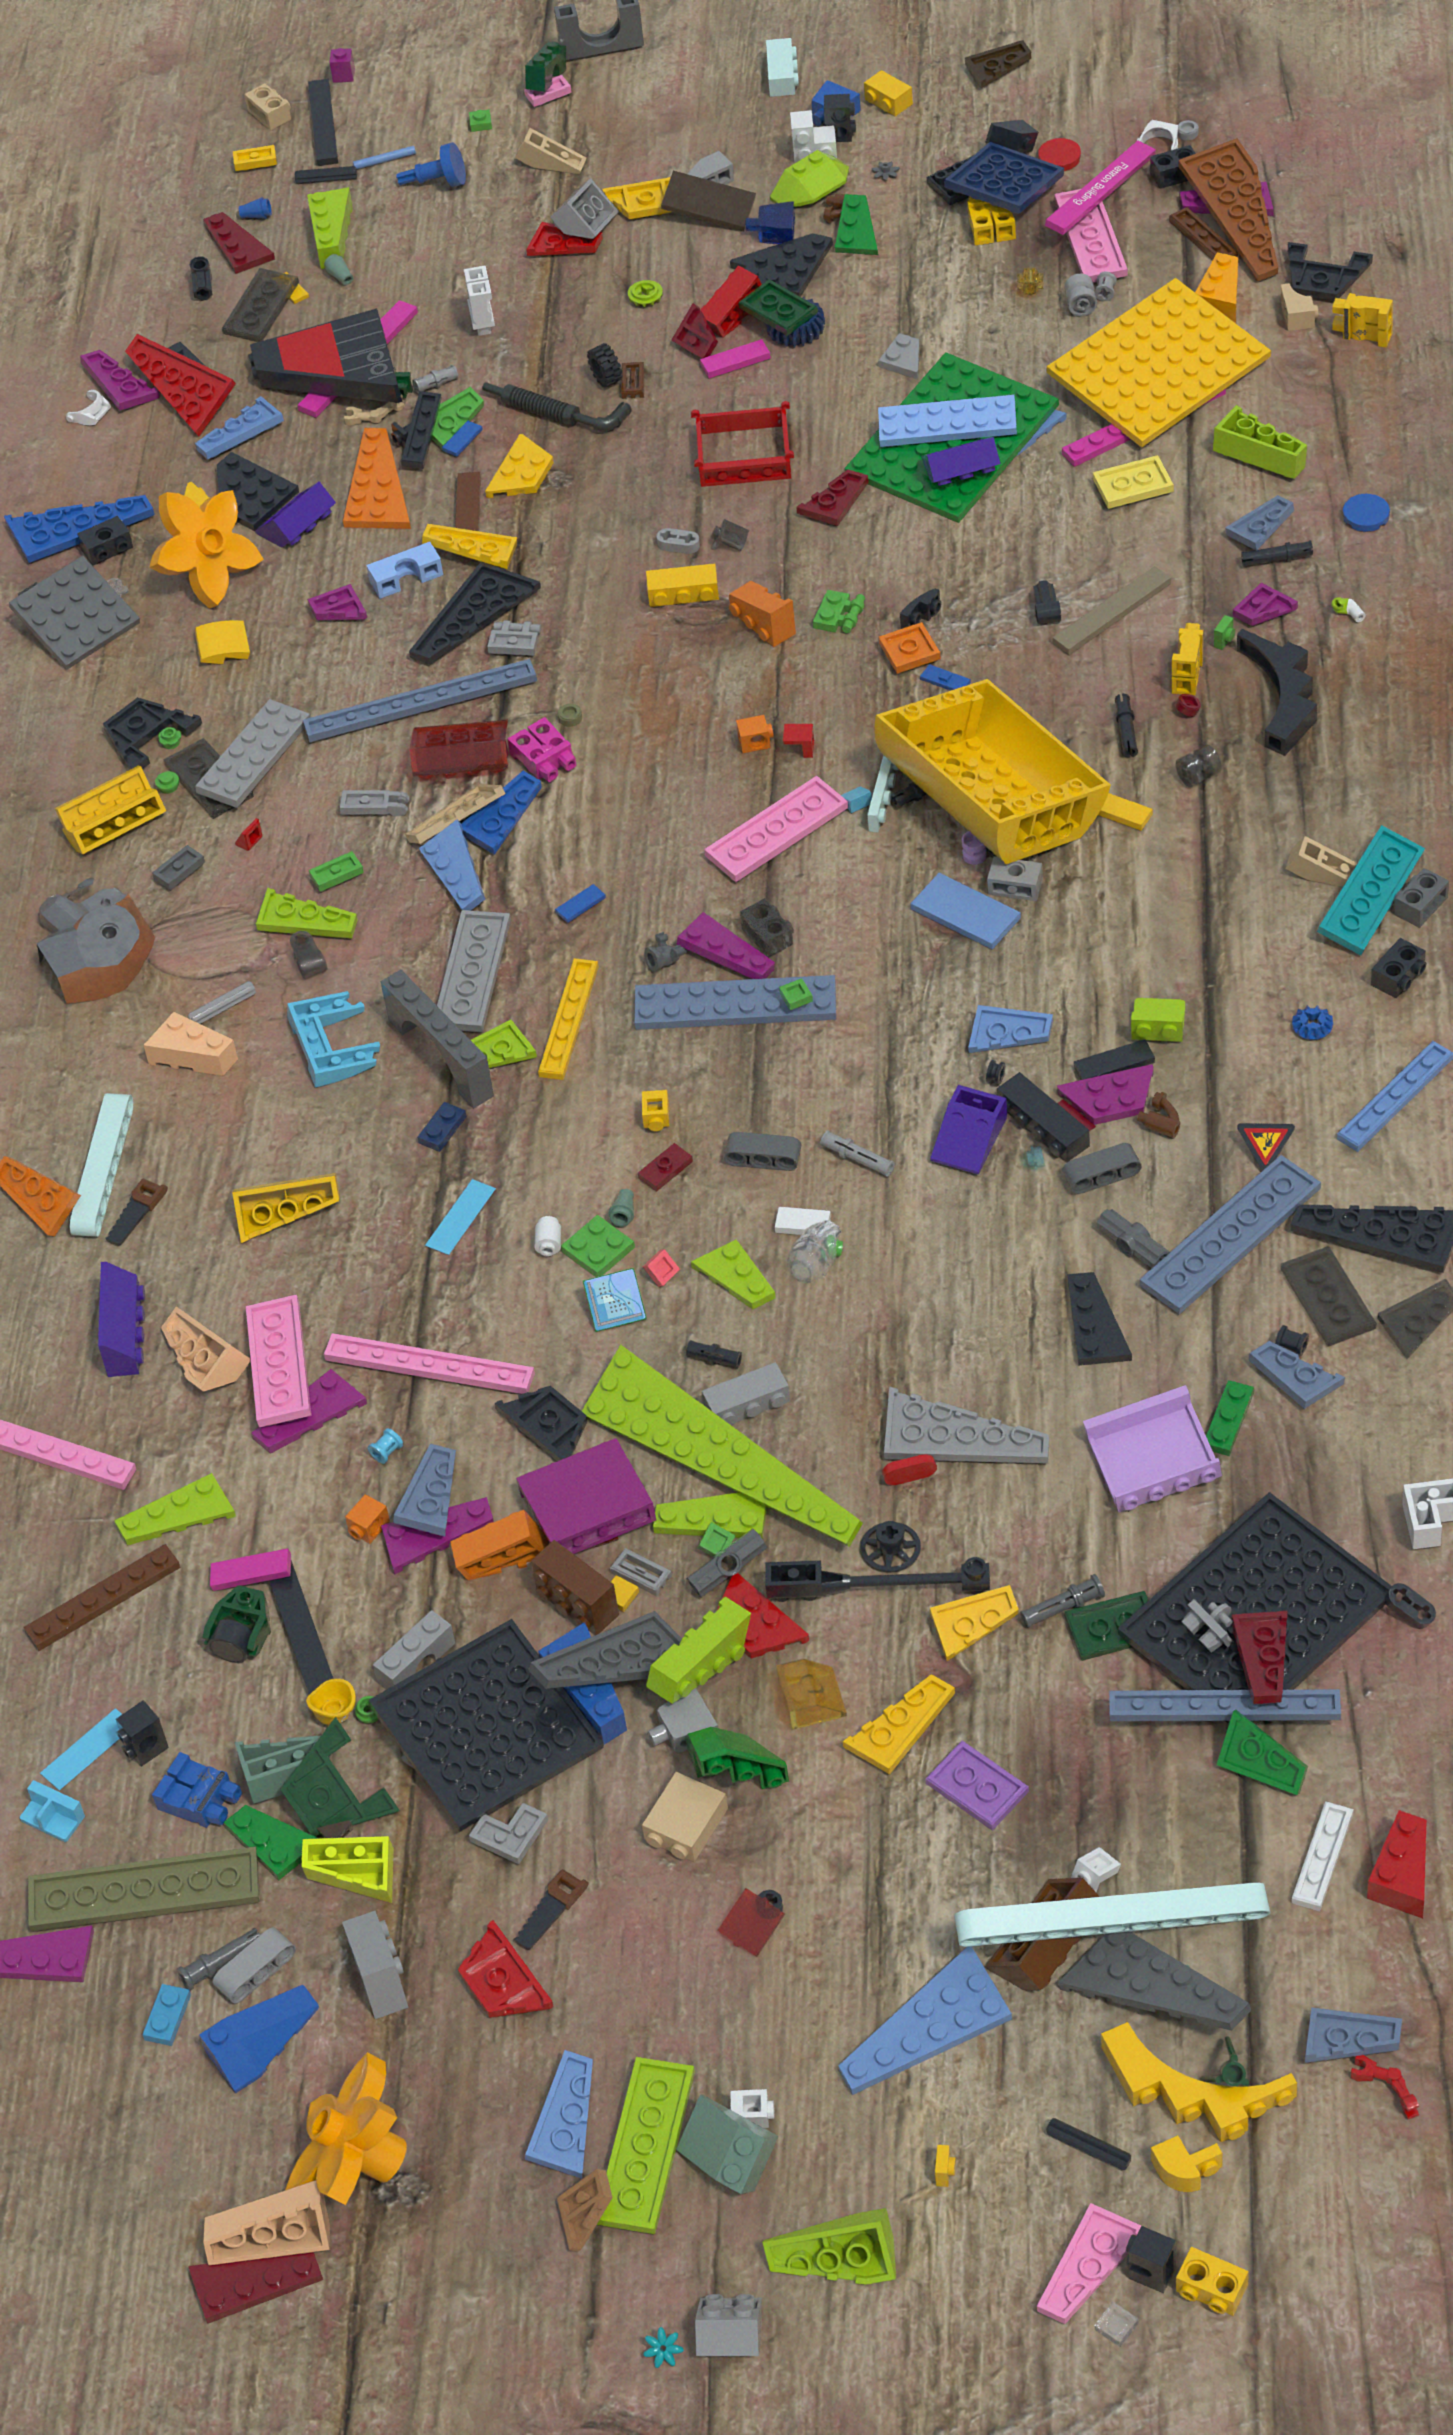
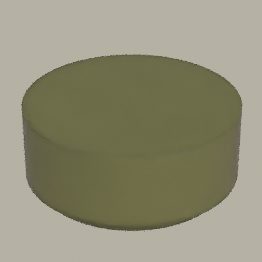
(570, 715)

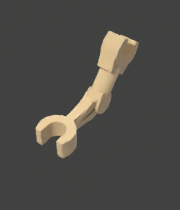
(356, 416)

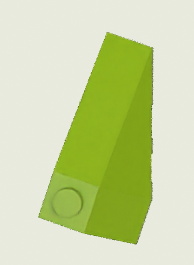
(845, 2248)

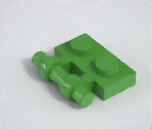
(832, 611)

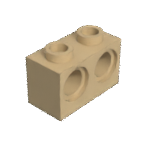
(268, 106)

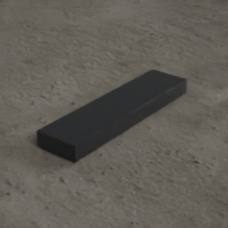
(421, 430)

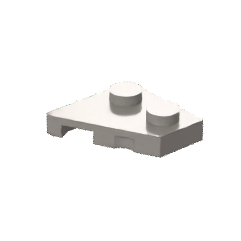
(902, 356)

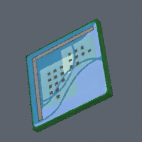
(614, 1299)

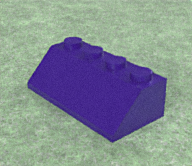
(120, 1321)

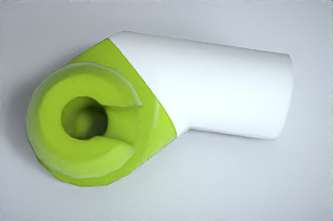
(1348, 607)

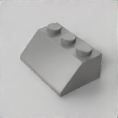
(584, 212)

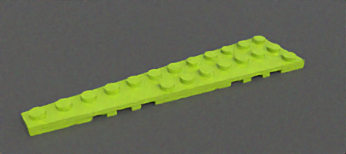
(666, 1419)

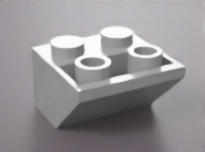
(728, 2326)

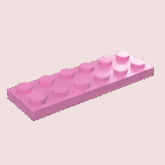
(1094, 242)
(776, 828)
(278, 1361)

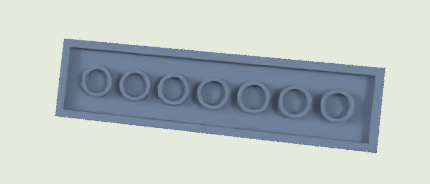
(730, 1003)
(1230, 1234)

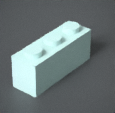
(782, 67)

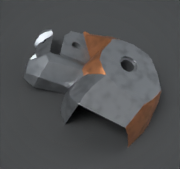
(94, 943)

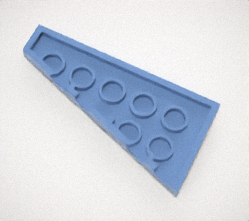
(940, 2016)

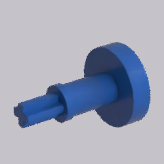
(449, 165)

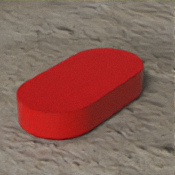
(909, 1469)

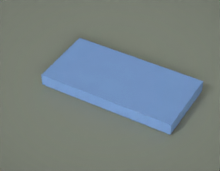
(965, 910)

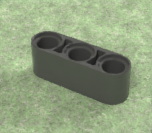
(762, 1151)
(1101, 1168)

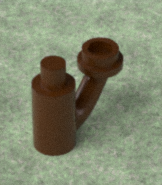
(837, 202)
(1159, 1123)

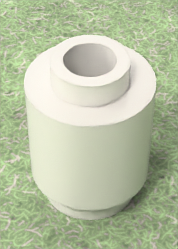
(548, 1236)

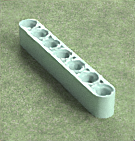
(101, 1165)

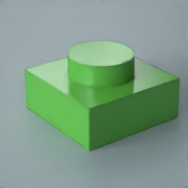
(480, 120)
(1224, 632)
(796, 994)
(715, 1539)

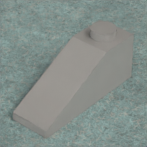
(714, 168)

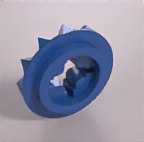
(1312, 1030)

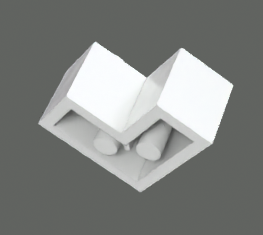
(809, 138)
(1425, 1508)

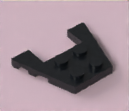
(1323, 279)
(141, 722)

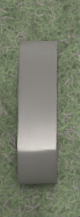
(678, 541)

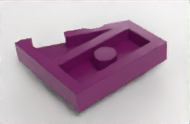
(1263, 604)
(337, 605)

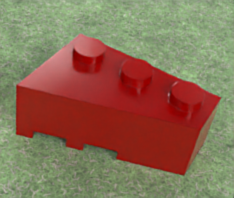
(723, 308)
(1400, 1868)

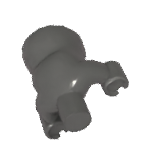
(663, 954)

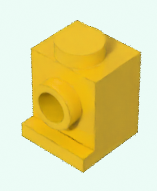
(655, 1115)

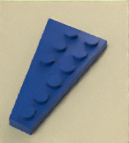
(58, 527)

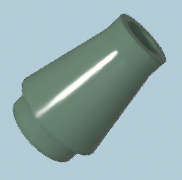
(337, 268)
(622, 1210)

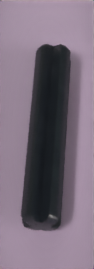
(325, 174)
(1088, 2144)

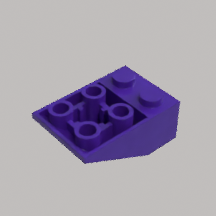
(969, 1129)

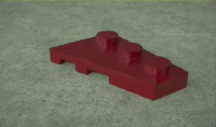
(835, 500)

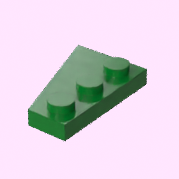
(855, 227)
(1259, 1756)
(276, 1842)

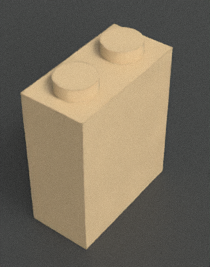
(684, 1817)

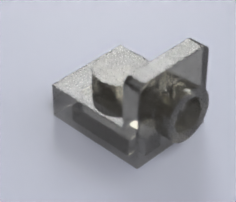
(730, 535)

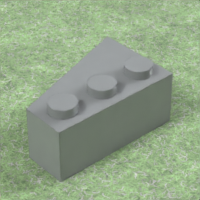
(375, 1963)

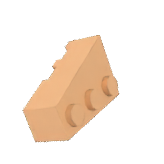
(190, 1045)

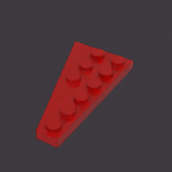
(186, 384)

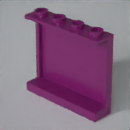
(587, 1497)

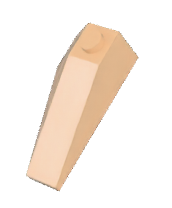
(203, 1354)

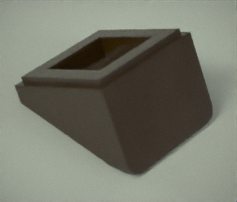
(336, 1830)

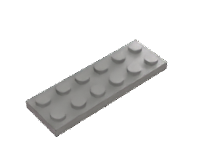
(252, 753)
(473, 968)

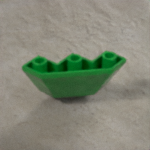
(721, 1749)

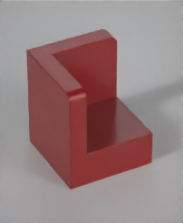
(800, 734)

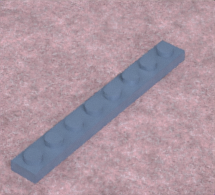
(1220, 1704)

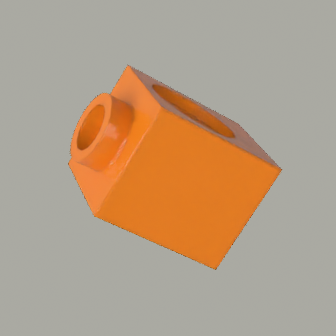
(754, 734)
(366, 1519)

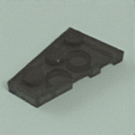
(1418, 1316)

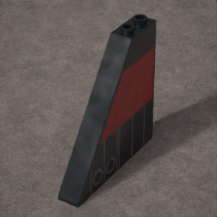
(330, 359)

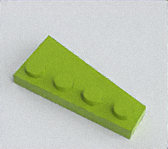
(187, 1506)

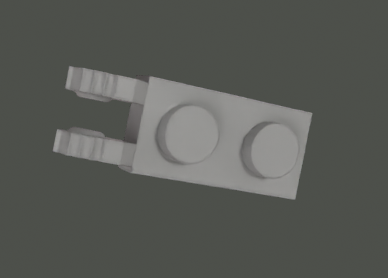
(373, 802)

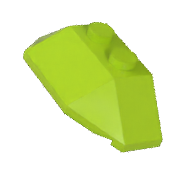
(810, 179)

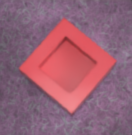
(661, 1268)

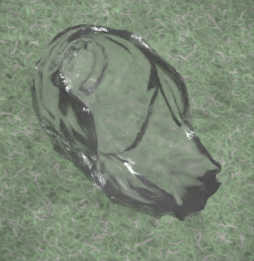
(814, 1252)

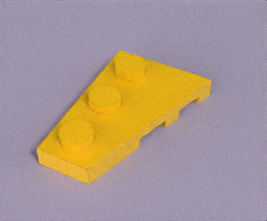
(972, 1618)

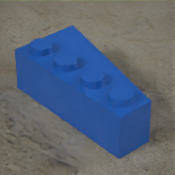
(595, 1701)

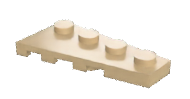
(458, 809)

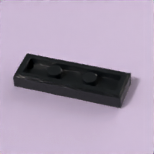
(1115, 1060)

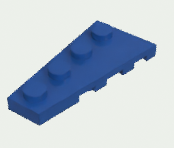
(495, 821)

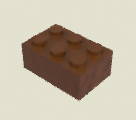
(574, 1588)

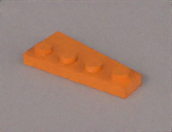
(37, 1194)

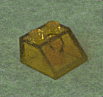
(809, 1692)

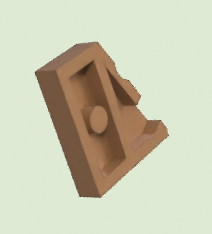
(583, 2207)

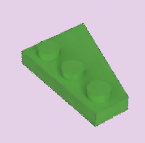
(454, 414)

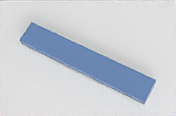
(1395, 1096)

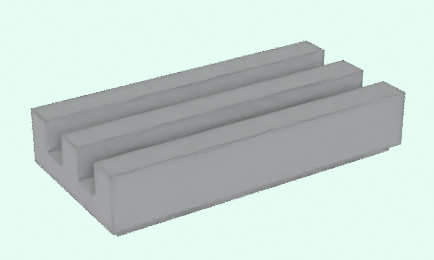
(638, 1575)

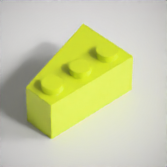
(351, 1864)

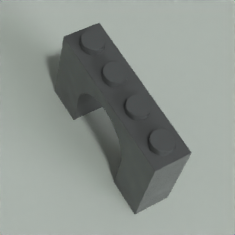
(622, 35)

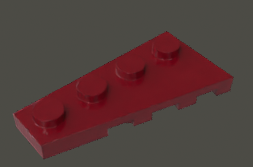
(244, 2284)

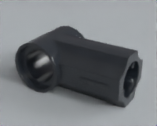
(201, 278)
(1046, 605)

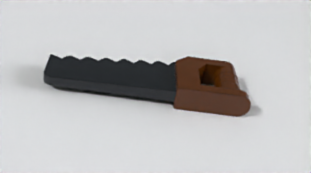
(136, 1210)
(551, 1908)

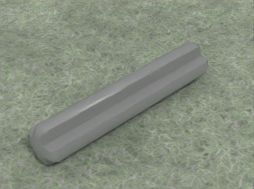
(222, 1003)

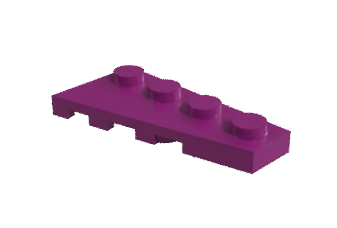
(412, 1545)
(47, 1956)

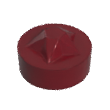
(1188, 704)

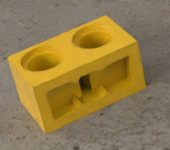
(1216, 2274)

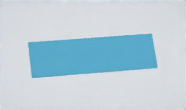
(460, 1217)
(83, 1751)

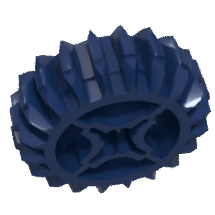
(805, 333)

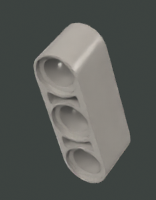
(254, 1965)

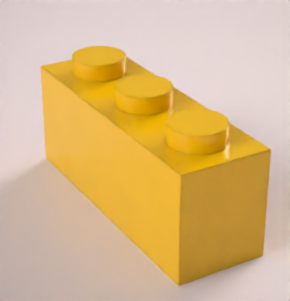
(682, 585)

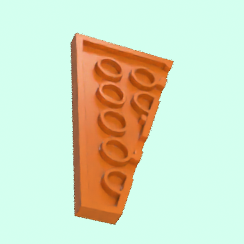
(375, 489)

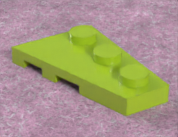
(504, 1045)
(737, 1273)

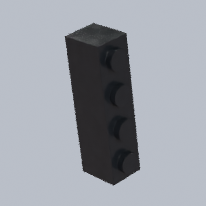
(1044, 1118)

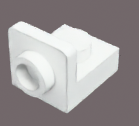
(1096, 1867)

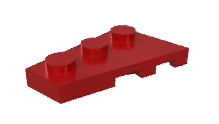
(552, 241)

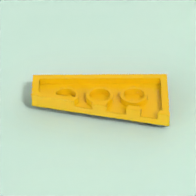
(476, 545)
(901, 1725)

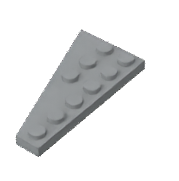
(956, 1434)

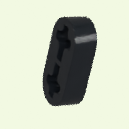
(1410, 1605)

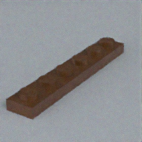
(102, 1597)

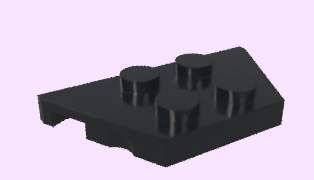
(546, 1420)

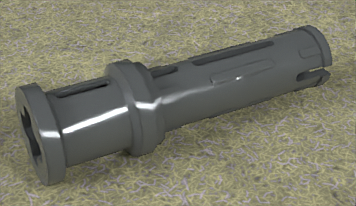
(1077, 1599)
(208, 1965)

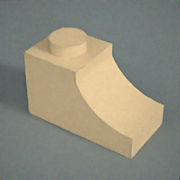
(1297, 309)

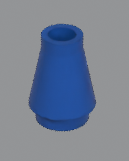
(256, 209)

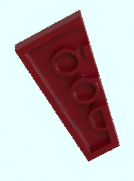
(237, 244)
(1262, 1653)

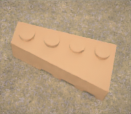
(269, 2227)

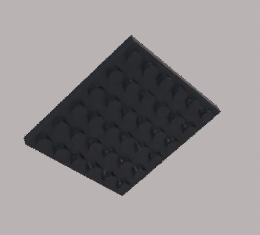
(484, 1725)

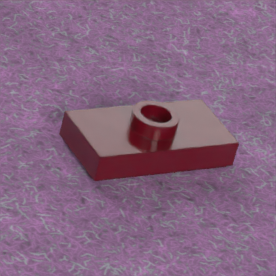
(665, 1167)

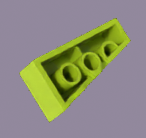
(330, 221)

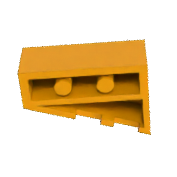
(1221, 285)

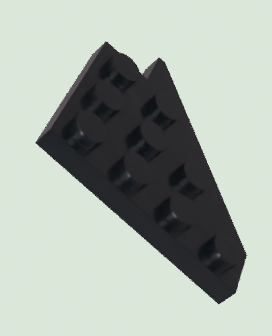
(788, 263)
(256, 489)

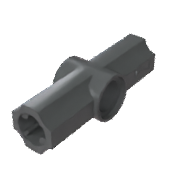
(1131, 1238)
(713, 1574)

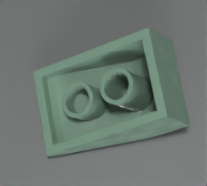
(726, 2145)

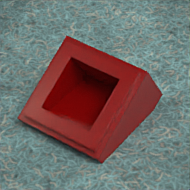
(250, 836)

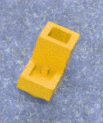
(1183, 2170)

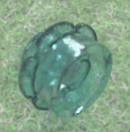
(1035, 1157)

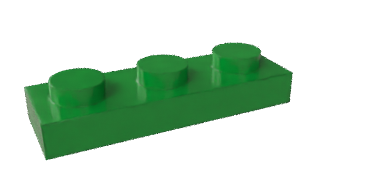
(1229, 1417)

